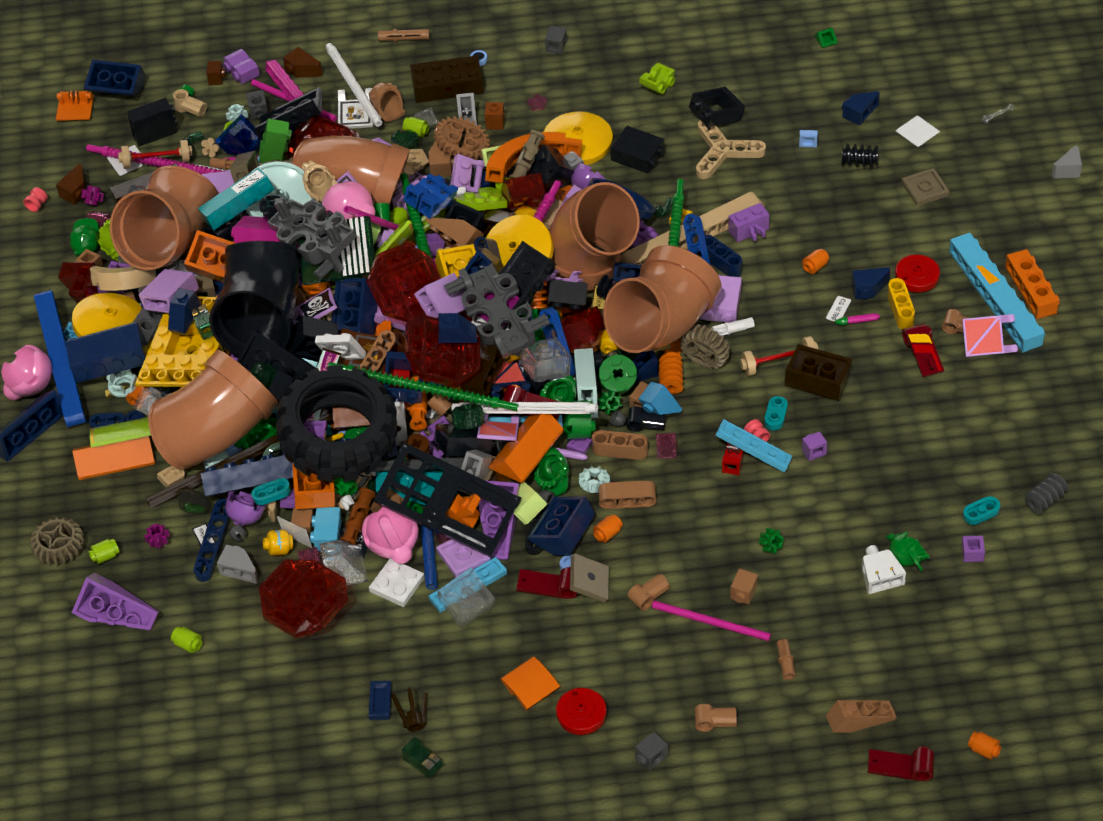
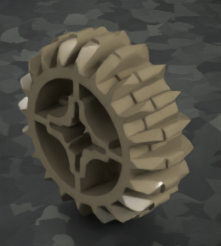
(705, 347)
(54, 536)

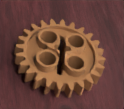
(449, 133)

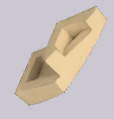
(171, 476)

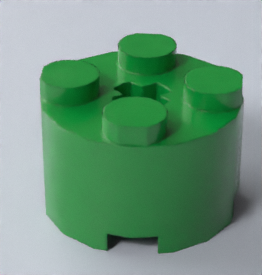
(616, 364)
(578, 425)

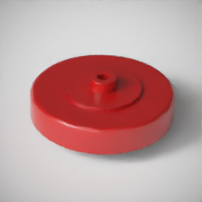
(918, 272)
(581, 711)

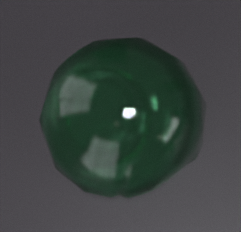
(408, 139)

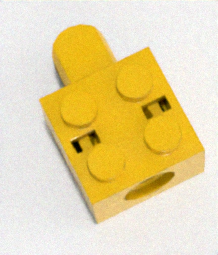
(453, 259)

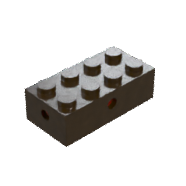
(446, 78)

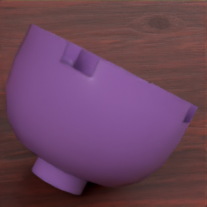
(582, 176)
(243, 509)

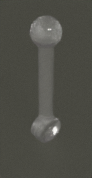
(985, 118)

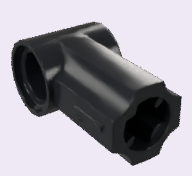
(640, 419)

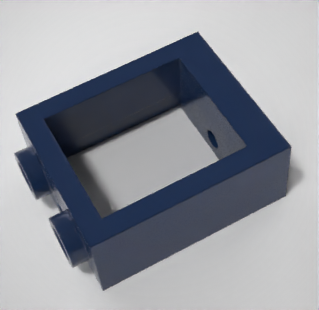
(395, 360)

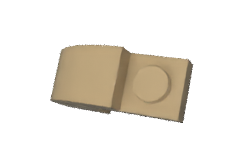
(121, 278)

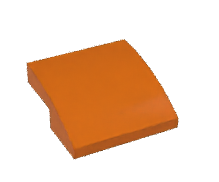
(530, 683)

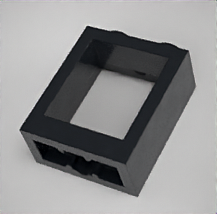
(732, 106)

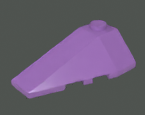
(491, 518)
(111, 604)

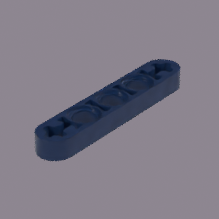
(214, 548)

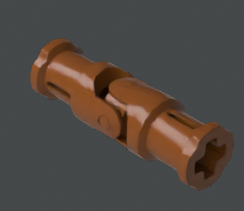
(357, 515)

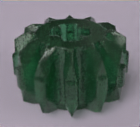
(264, 373)
(468, 416)

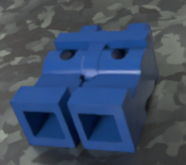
(430, 195)

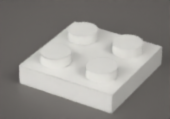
(343, 344)
(396, 582)

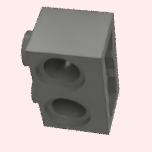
(148, 323)

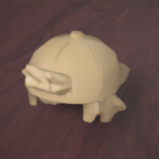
(317, 180)

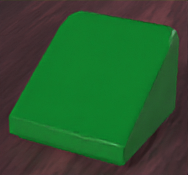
(826, 38)

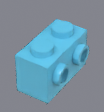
(326, 525)

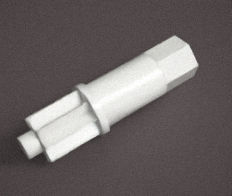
(735, 326)

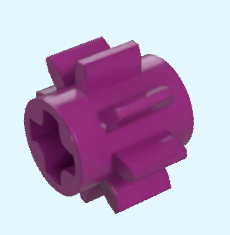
(92, 195)
(157, 535)

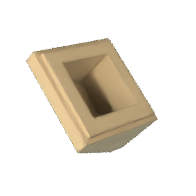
(272, 509)

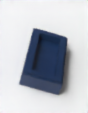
(380, 700)

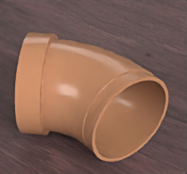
(368, 161)
(598, 216)
(160, 222)
(661, 301)
(209, 412)

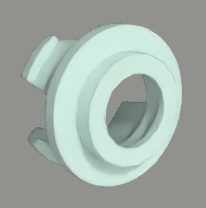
(115, 380)

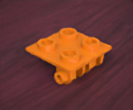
(74, 106)

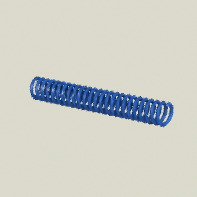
(429, 555)

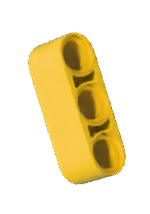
(900, 303)

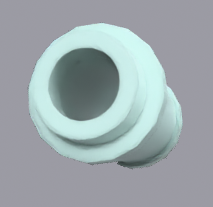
(223, 455)

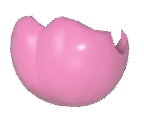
(349, 194)
(27, 373)
(390, 535)

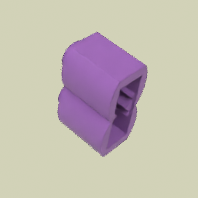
(241, 66)

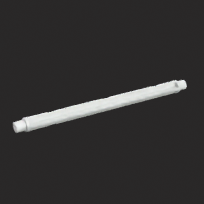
(354, 85)
(541, 408)

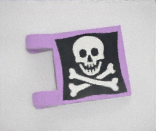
(317, 305)

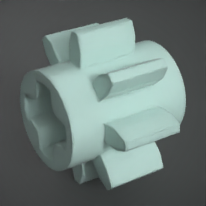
(234, 111)

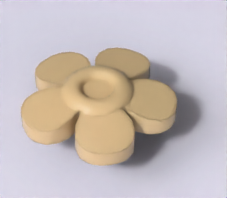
(210, 147)

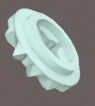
(593, 485)

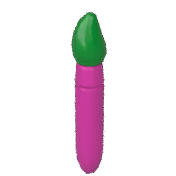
(857, 319)

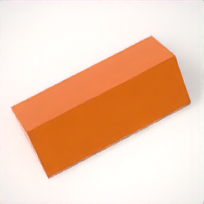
(532, 443)
(113, 457)

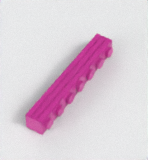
(283, 80)

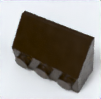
(818, 372)

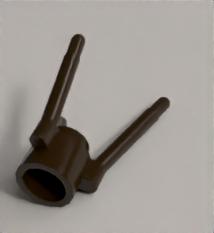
(414, 720)

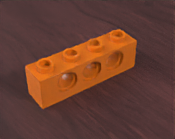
(1032, 284)

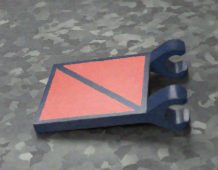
(509, 375)

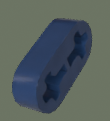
(106, 419)

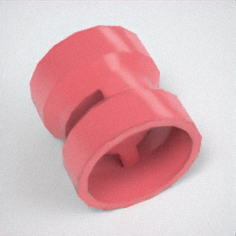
(36, 198)
(756, 428)

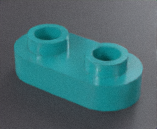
(776, 409)
(271, 491)
(980, 510)

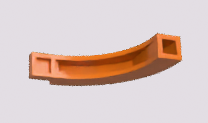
(508, 153)

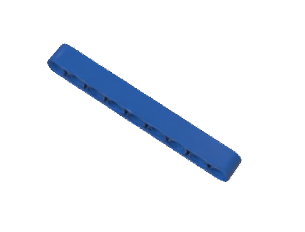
(57, 352)

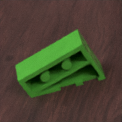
(274, 141)

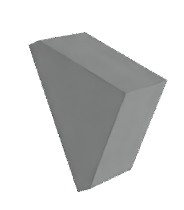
(466, 106)
(1068, 165)

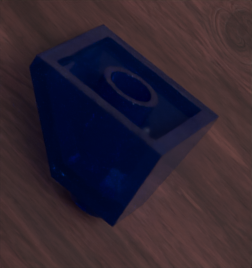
(238, 137)

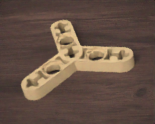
(722, 154)

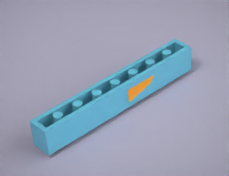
(996, 291)

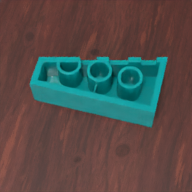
(406, 480)

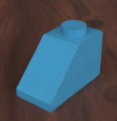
(658, 400)

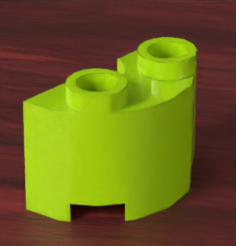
(658, 79)

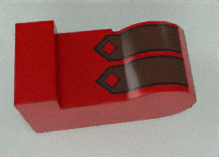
(732, 456)

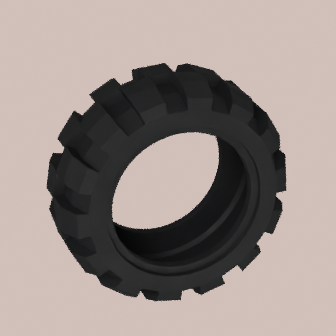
(331, 389)

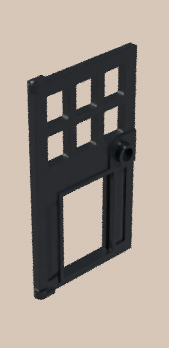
(442, 497)

